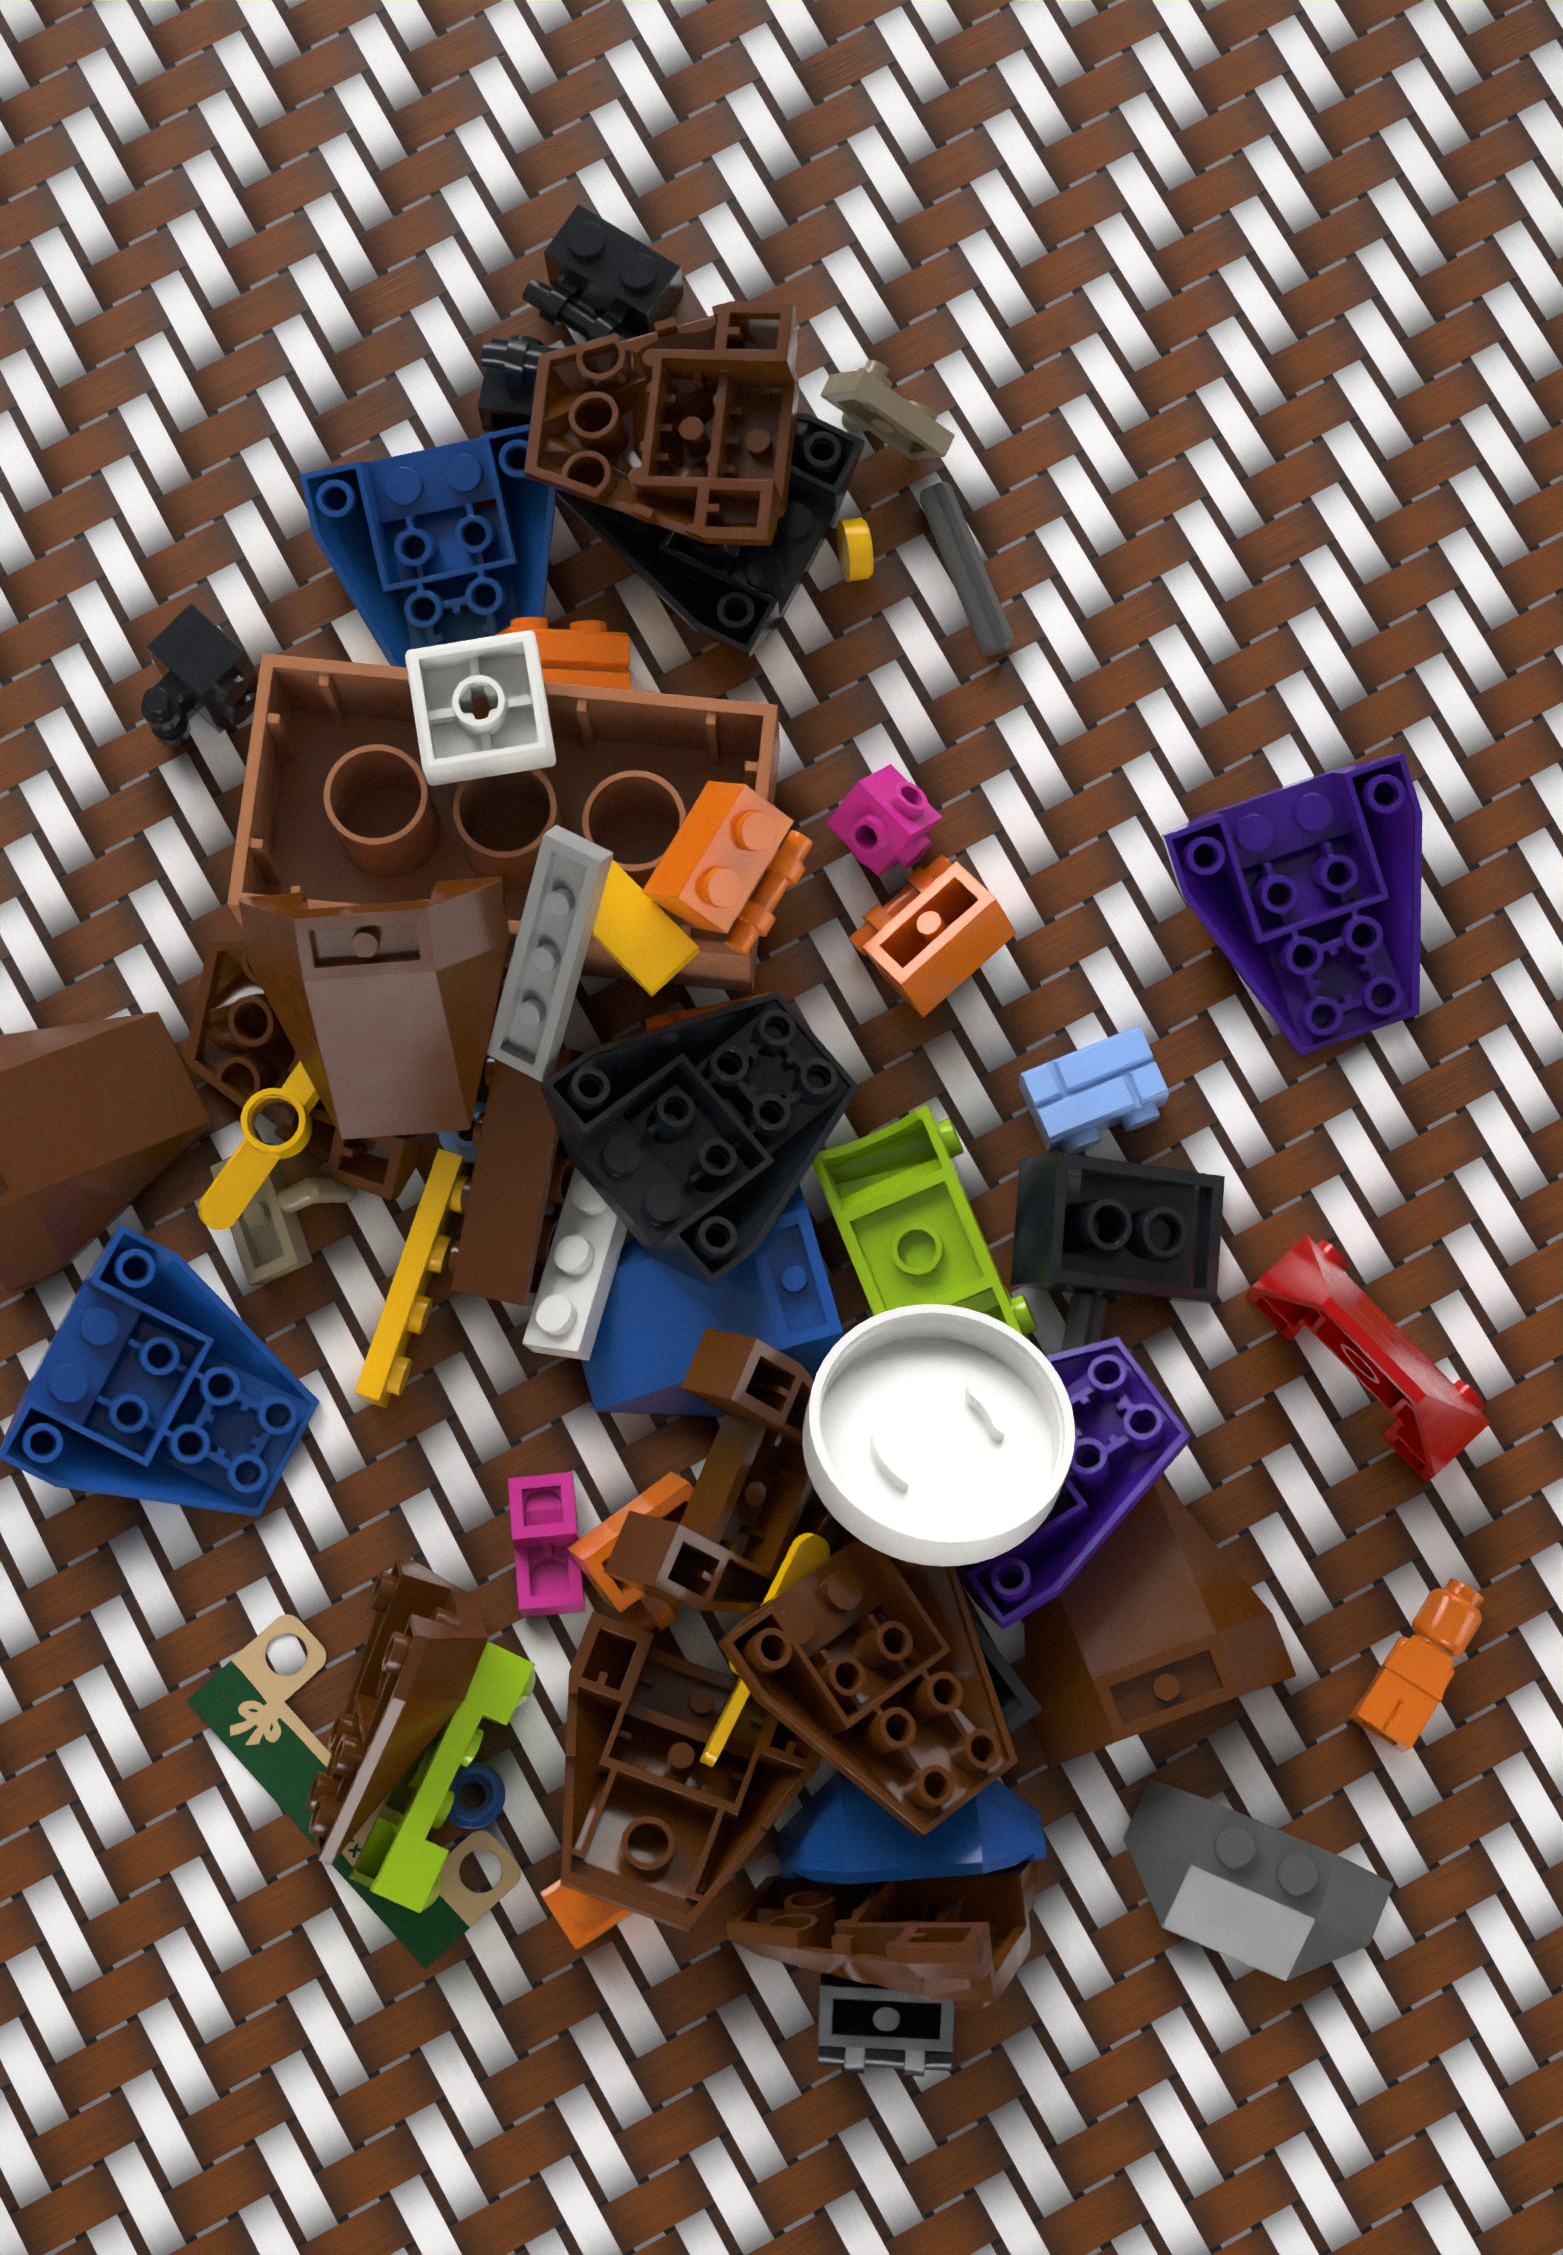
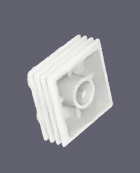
(444, 687)

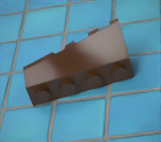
(513, 1189)

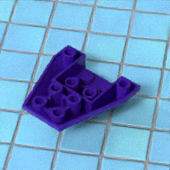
(1315, 897)
(1120, 1450)

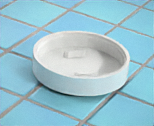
(938, 1435)

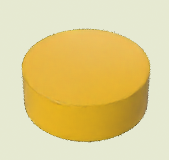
(855, 549)

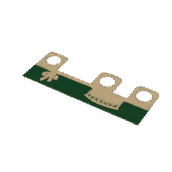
(250, 1716)

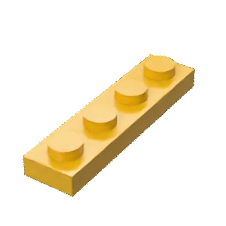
(406, 1304)

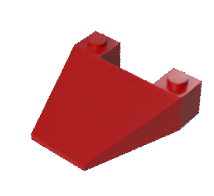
(1431, 1412)

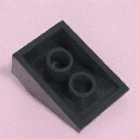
(1117, 1229)

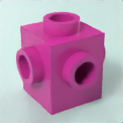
(885, 821)

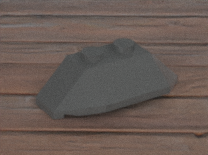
(1249, 1885)

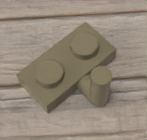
(873, 406)
(269, 1228)

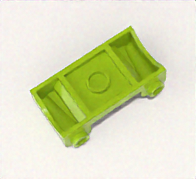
(913, 1222)
(396, 1854)

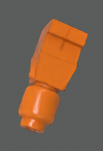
(1420, 1666)

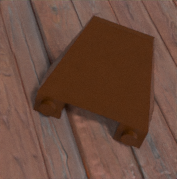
(748, 1495)

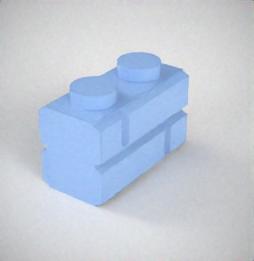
(1094, 1091)

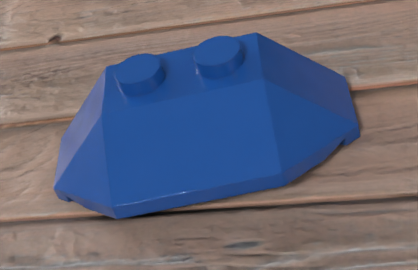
(854, 1840)

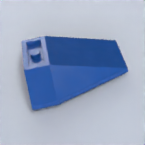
(420, 550)
(660, 1316)
(158, 1391)

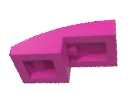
(542, 1530)

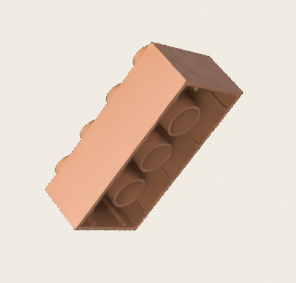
(349, 818)

